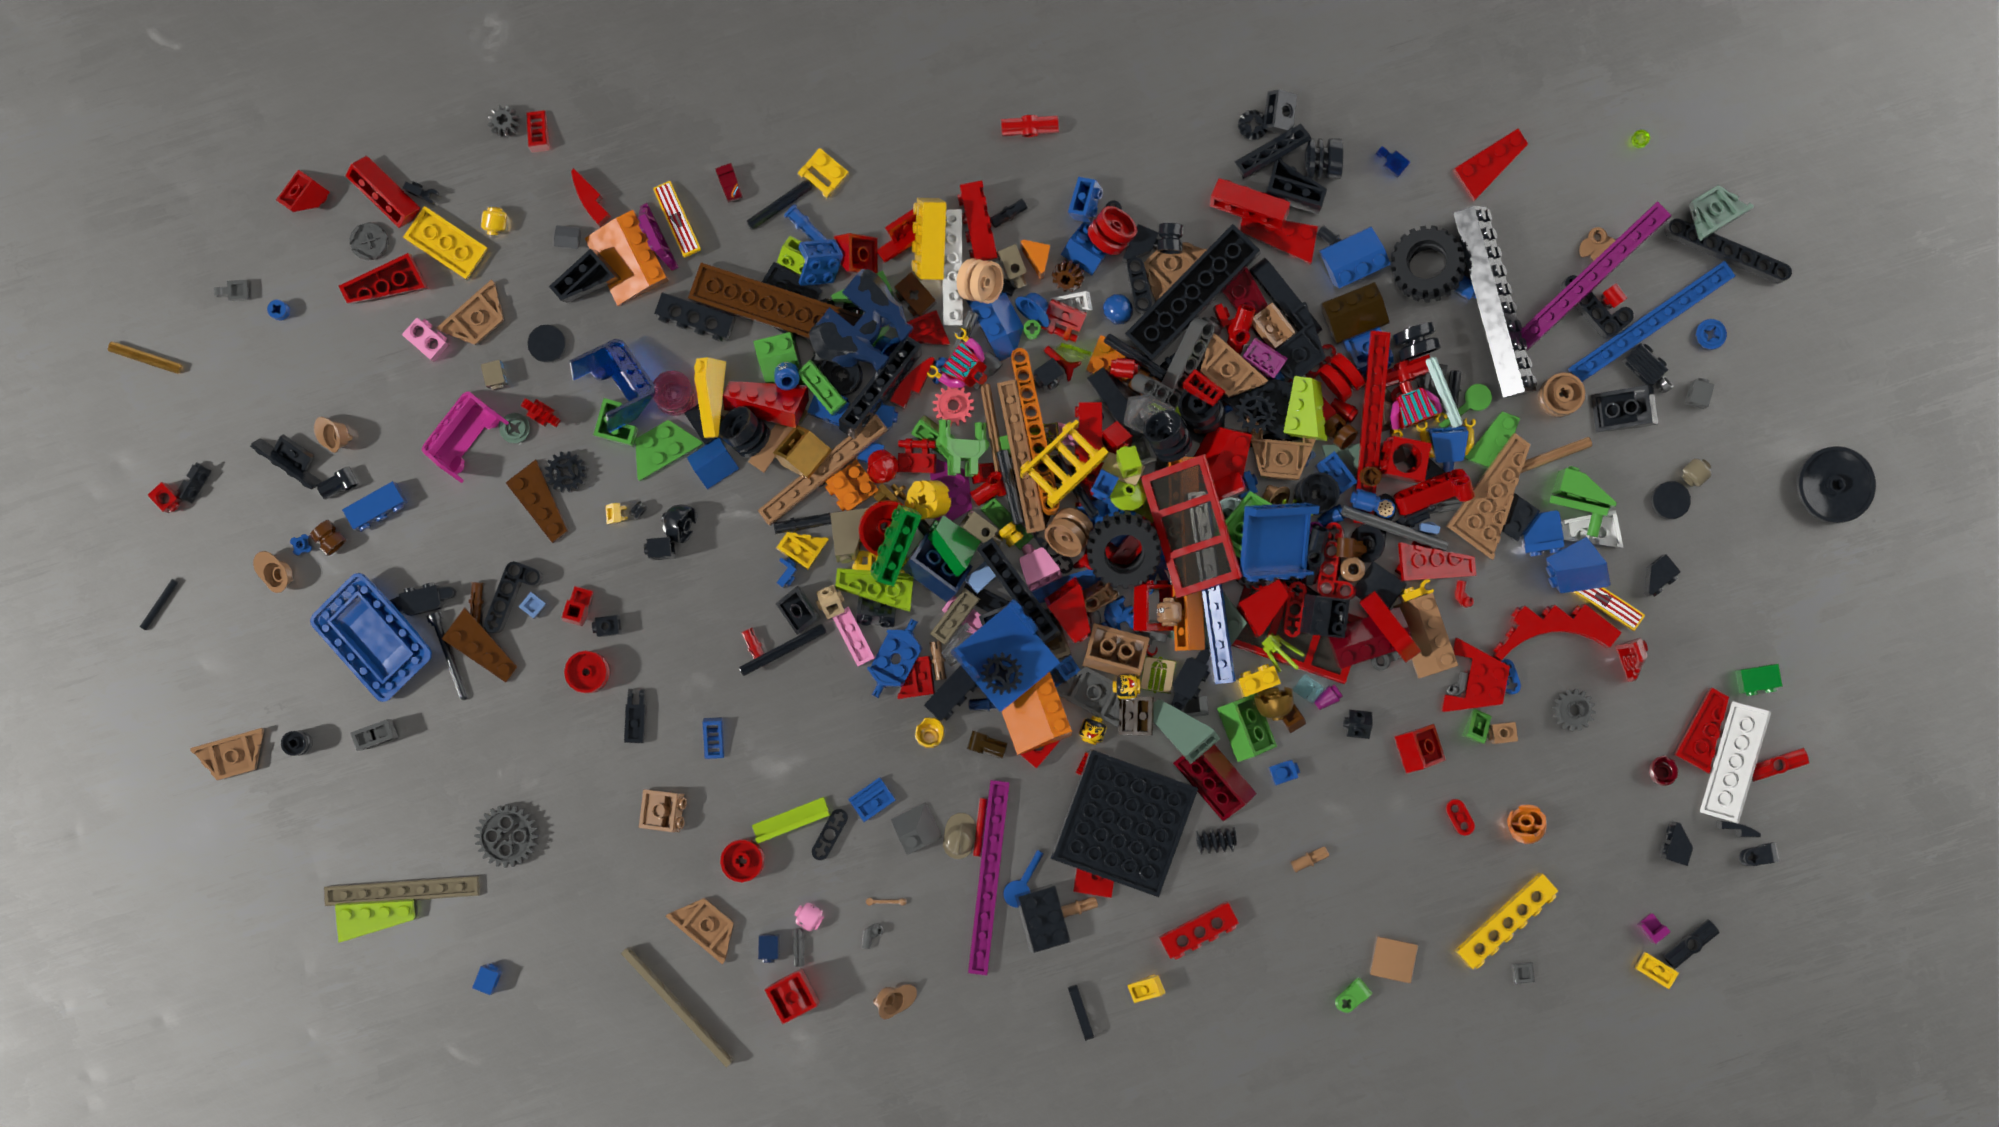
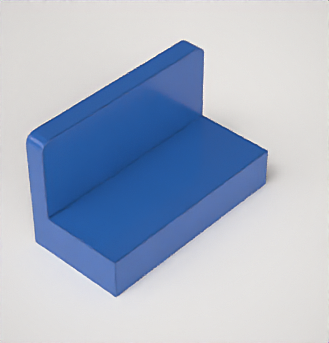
(1336, 468)

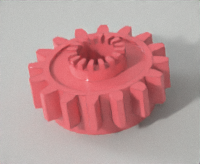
(954, 415)

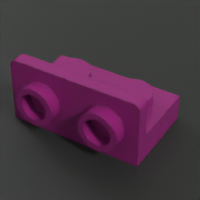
(1264, 358)

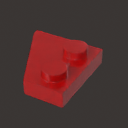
(929, 329)
(919, 680)

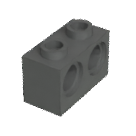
(374, 735)

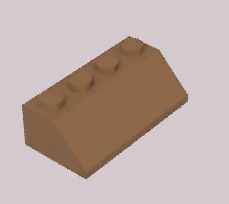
(1429, 635)

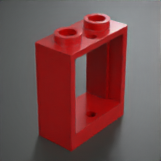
(1141, 605)

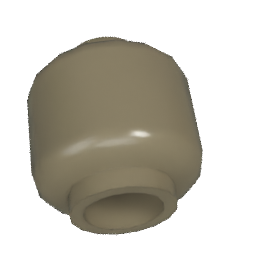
(1696, 472)

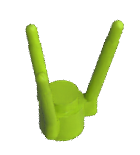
(1272, 644)

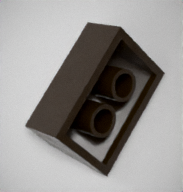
(1355, 313)

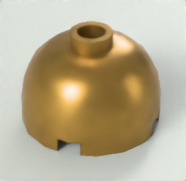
(1275, 702)

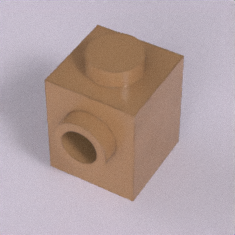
(1502, 733)

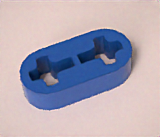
(1513, 676)

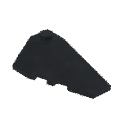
(1114, 396)

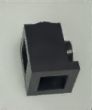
(613, 629)

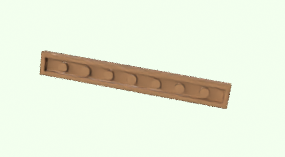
(1020, 454)
(838, 458)

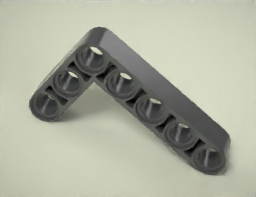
(1184, 362)

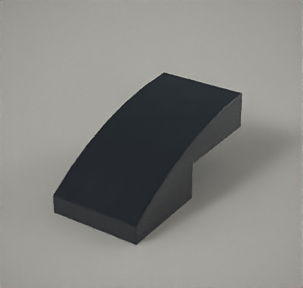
(1741, 830)

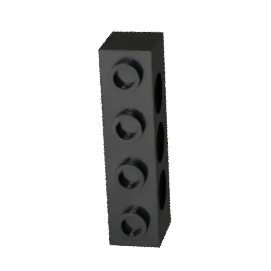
(668, 303)

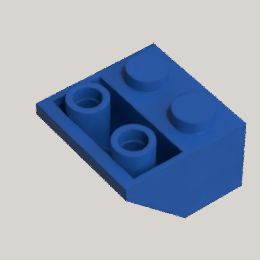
(1083, 251)

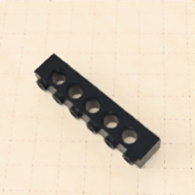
(880, 387)
(1018, 590)

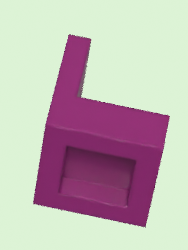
(1653, 928)

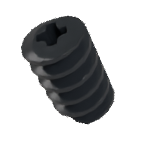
(1216, 840)

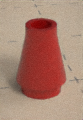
(1345, 410)

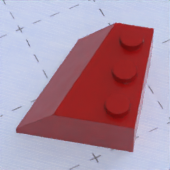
(1225, 451)

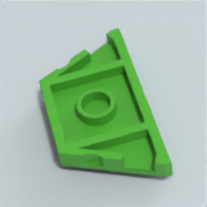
(662, 447)

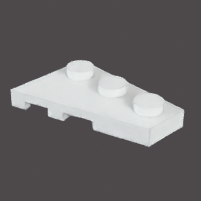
(1609, 534)

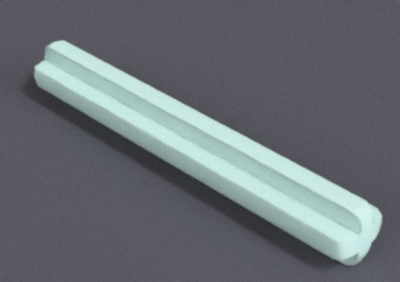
(1444, 392)

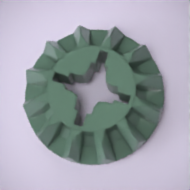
(514, 418)

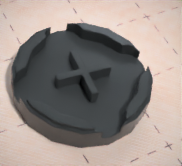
(369, 241)

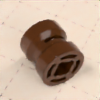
(1370, 476)

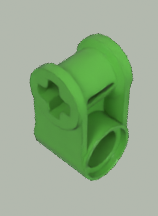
(1356, 994)

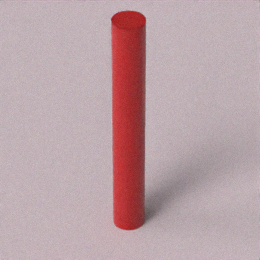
(980, 827)

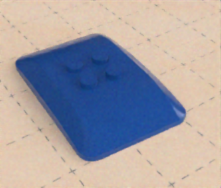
(371, 637)

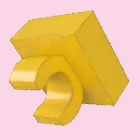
(613, 513)

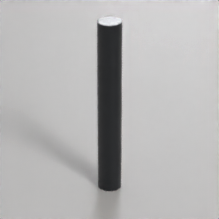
(159, 604)

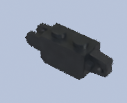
(423, 600)
(1189, 679)

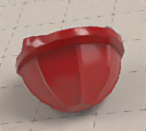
(882, 466)

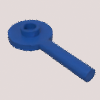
(1016, 886)

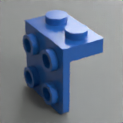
(1544, 534)

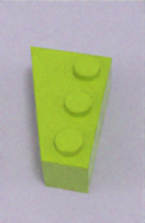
(1305, 410)

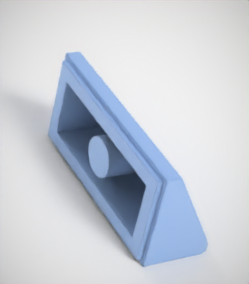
(980, 577)

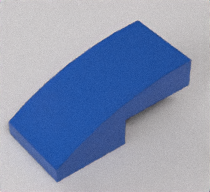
(1064, 670)

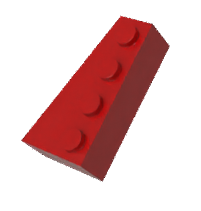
(977, 221)

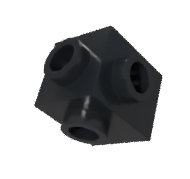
(1358, 724)

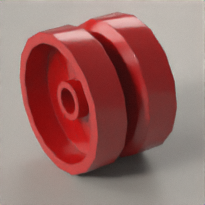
(1112, 230)
(1341, 377)
(598, 674)
(731, 862)

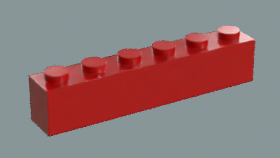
(1090, 428)

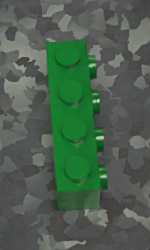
(896, 545)

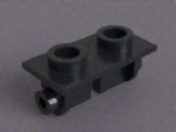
(198, 475)

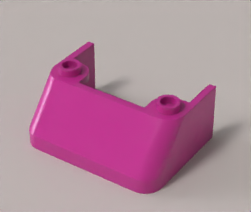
(458, 432)

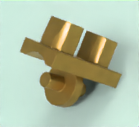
(884, 493)

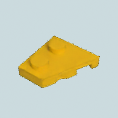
(802, 548)

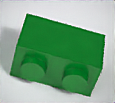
(1759, 678)

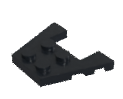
(1304, 348)

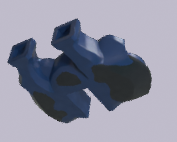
(844, 344)

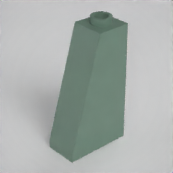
(1183, 731)

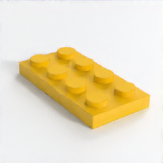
(445, 243)

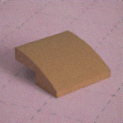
(1394, 959)

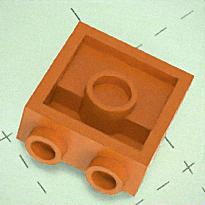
(1103, 356)
(851, 486)

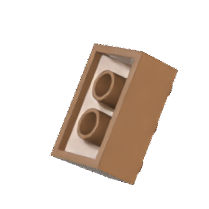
(1115, 651)

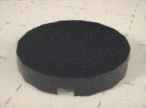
(546, 343)
(1671, 500)

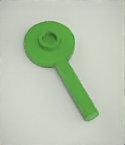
(1476, 398)

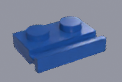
(871, 799)

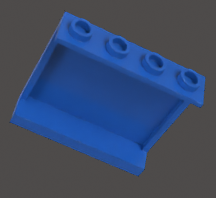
(1276, 541)

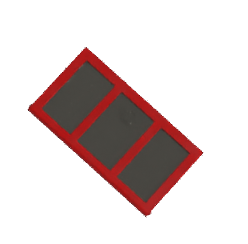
(1191, 526)
(1317, 649)

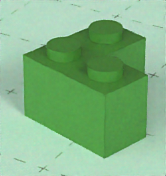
(624, 435)

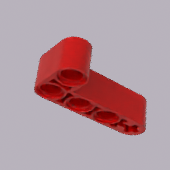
(1434, 490)
(1335, 561)
(1390, 626)

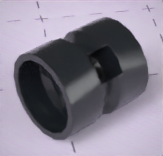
(1170, 237)
(296, 743)

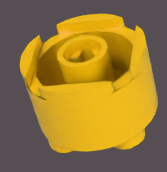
(929, 498)

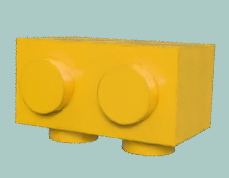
(1262, 679)

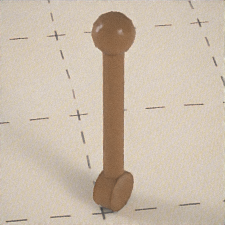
(870, 901)

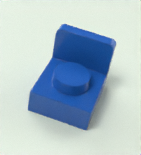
(1284, 772)

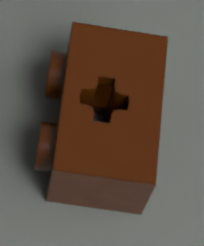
(909, 285)

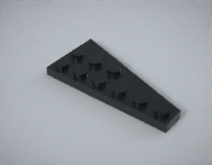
(1279, 393)

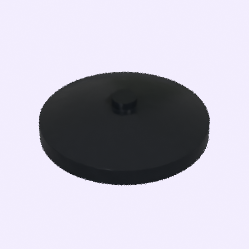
(1836, 484)

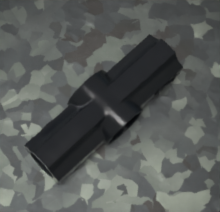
(1317, 544)
(1700, 935)

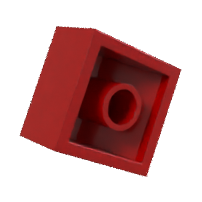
(1420, 748)

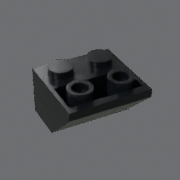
(1324, 616)

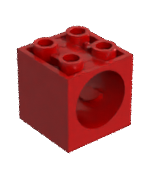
(1420, 452)
(792, 996)

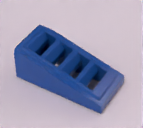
(713, 721)

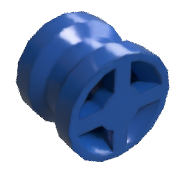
(282, 310)

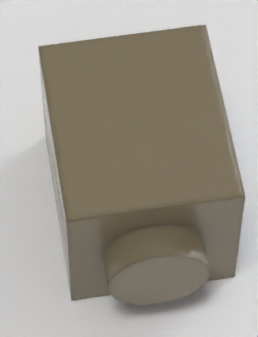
(494, 375)

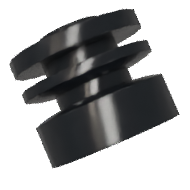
(1324, 158)
(849, 384)
(744, 431)
(1168, 436)
(1326, 489)

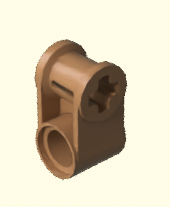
(1099, 595)

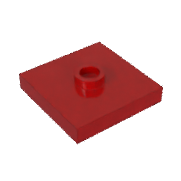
(1092, 884)

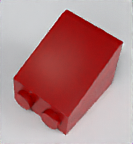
(1263, 606)
(1070, 610)

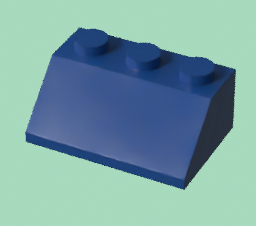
(1354, 257)

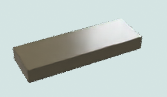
(955, 616)

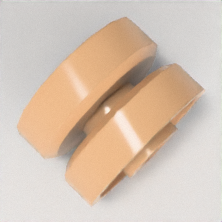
(980, 280)

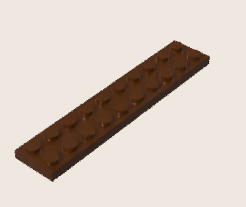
(761, 301)

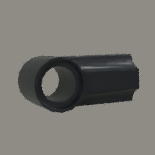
(341, 481)

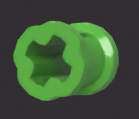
(1036, 326)

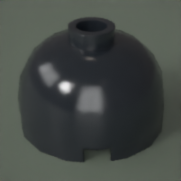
(677, 522)

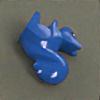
(1117, 613)

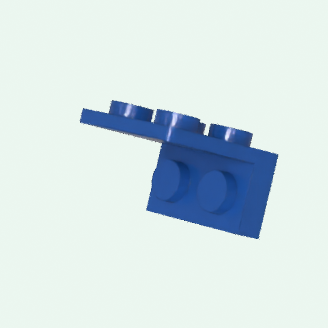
(821, 262)

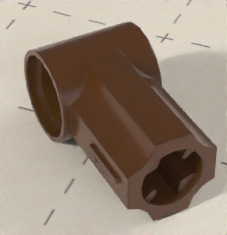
(1350, 548)

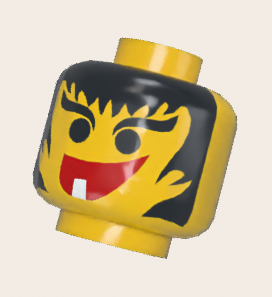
(1127, 686)
(1092, 730)

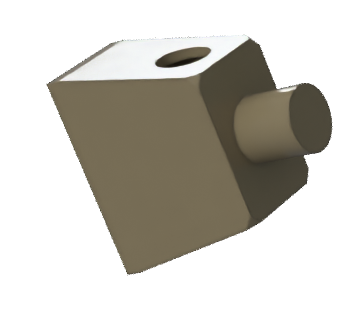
(1009, 256)
(975, 523)

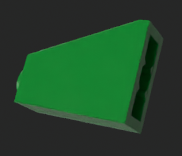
(953, 544)

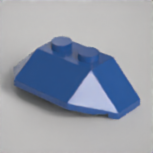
(999, 325)

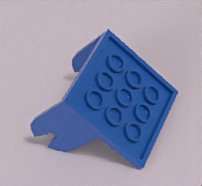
(1015, 635)

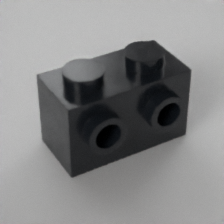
(1048, 375)

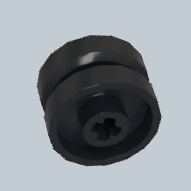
(1416, 340)
(1200, 415)

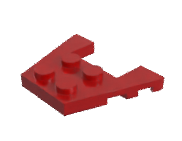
(1485, 682)

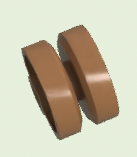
(1572, 391)
(1068, 532)

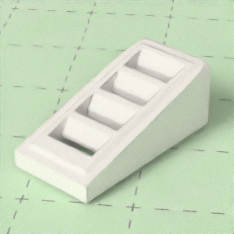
(1087, 300)

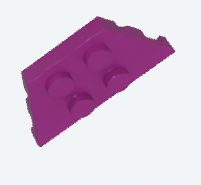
(656, 239)
(958, 490)

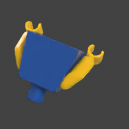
(1448, 443)

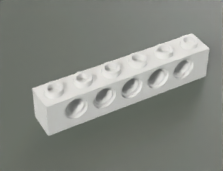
(952, 262)

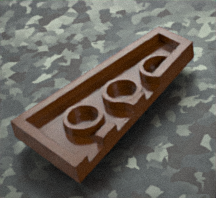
(534, 494)
(474, 642)

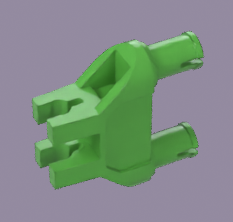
(962, 449)

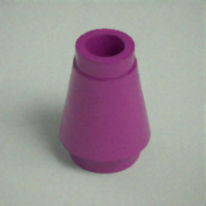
(1328, 697)

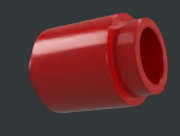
(1123, 368)

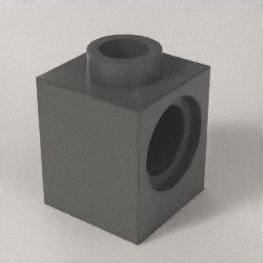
(1700, 393)

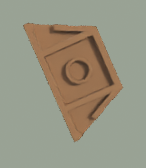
(1165, 269)
(476, 316)
(1229, 369)
(231, 755)
(705, 926)

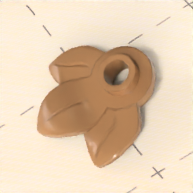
(1594, 247)

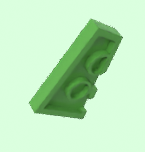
(1493, 439)

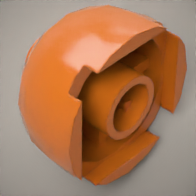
(1527, 824)

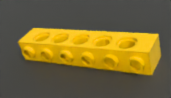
(1466, 950)

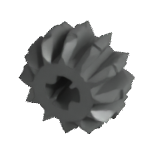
(501, 115)

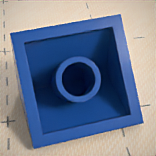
(712, 463)

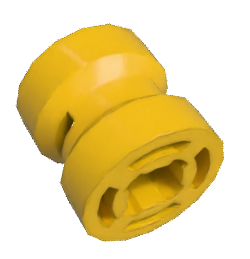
(1010, 534)

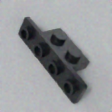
(290, 458)

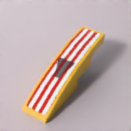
(677, 219)
(1612, 606)

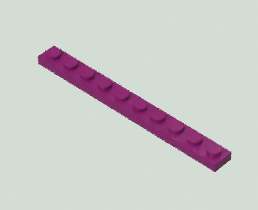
(1594, 274)
(988, 877)

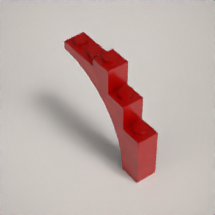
(1583, 622)

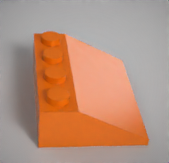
(629, 255)
(1037, 717)

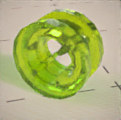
(1645, 135)

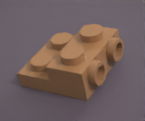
(662, 811)

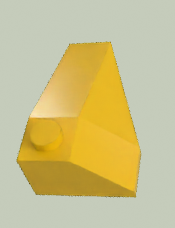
(709, 386)

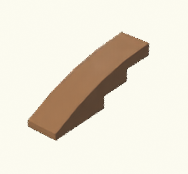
(777, 434)

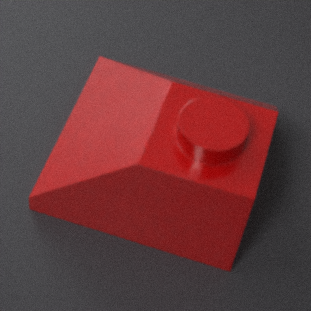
(302, 193)
(858, 252)

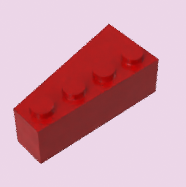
(387, 280)
(768, 401)

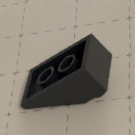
(1625, 408)

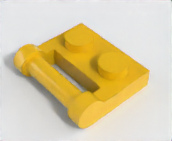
(827, 168)

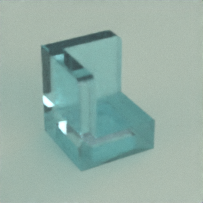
(1308, 688)

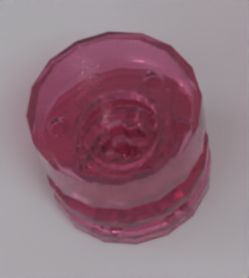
(673, 382)

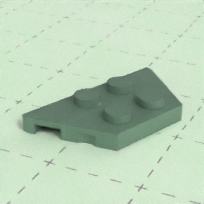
(1715, 210)

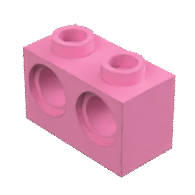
(423, 342)

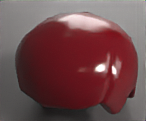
(1663, 771)

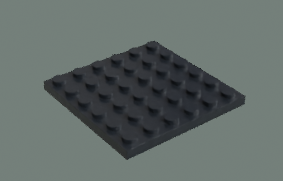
(1124, 823)

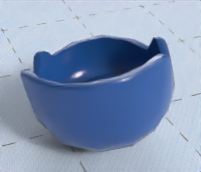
(1118, 309)

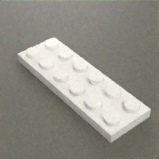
(1735, 762)

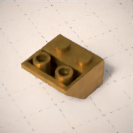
(801, 452)

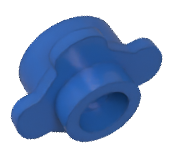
(306, 547)

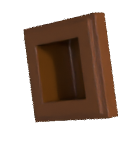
(1294, 719)

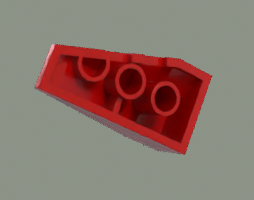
(1632, 656)

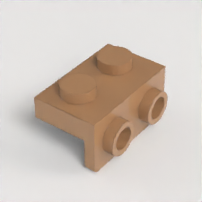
(1272, 326)

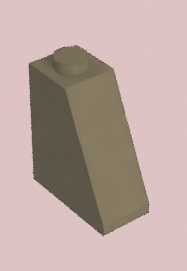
(846, 534)

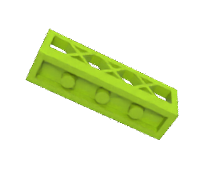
(790, 820)

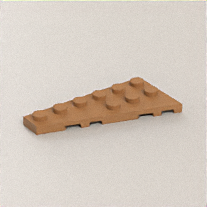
(1483, 517)

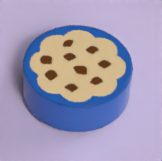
(1385, 509)

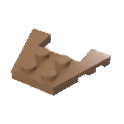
(1280, 458)

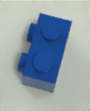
(1085, 200)

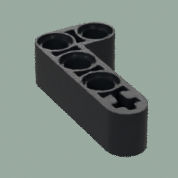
(1605, 316)
(508, 599)

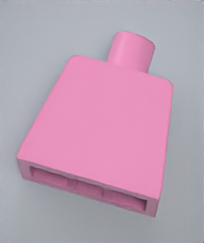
(1038, 567)

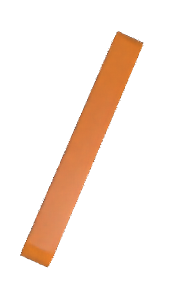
(1033, 422)

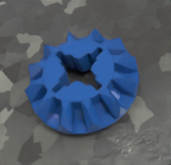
(1719, 332)

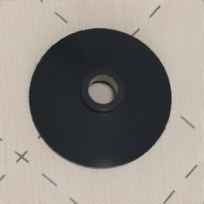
(1366, 534)

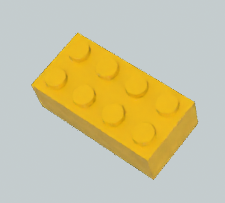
(929, 238)

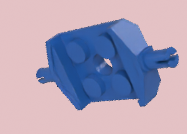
(884, 670)

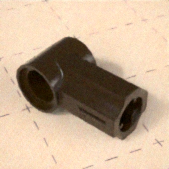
(984, 744)

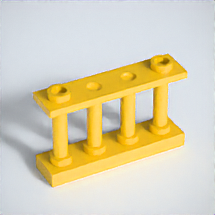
(1069, 482)

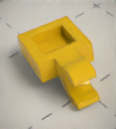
(1410, 593)

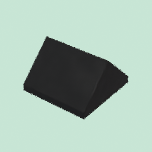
(798, 610)

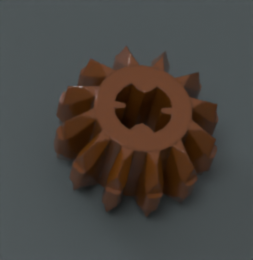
(1068, 276)

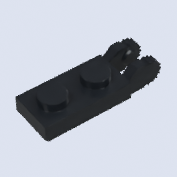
(635, 718)

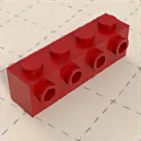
(382, 191)
(1250, 204)

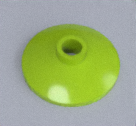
(1128, 501)

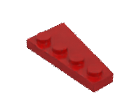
(1294, 238)
(1702, 735)

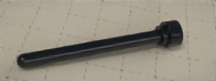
(436, 620)

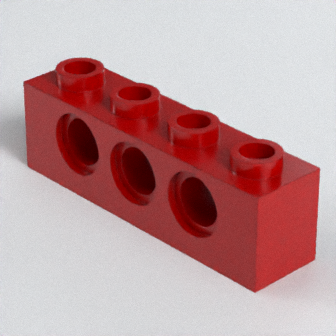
(1204, 920)

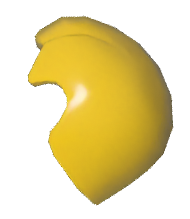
(929, 732)

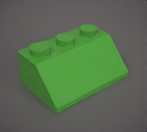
(1236, 520)
(1246, 728)

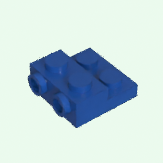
(1358, 351)

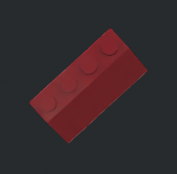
(1363, 641)
(1217, 782)

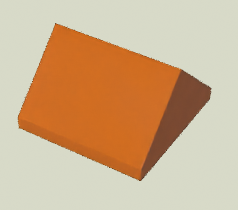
(1037, 255)

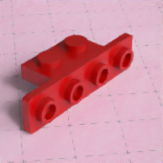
(901, 236)

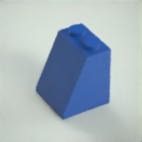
(1577, 568)

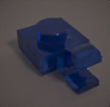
(1394, 162)

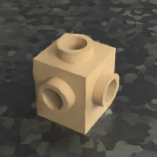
(830, 601)

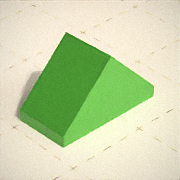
(1477, 726)

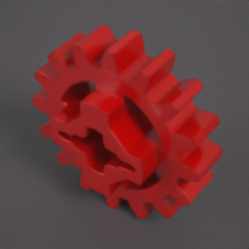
(540, 412)

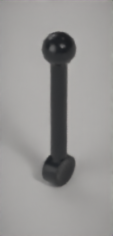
(1402, 520)

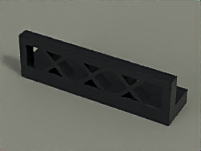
(1272, 150)

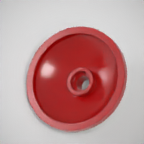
(870, 528)

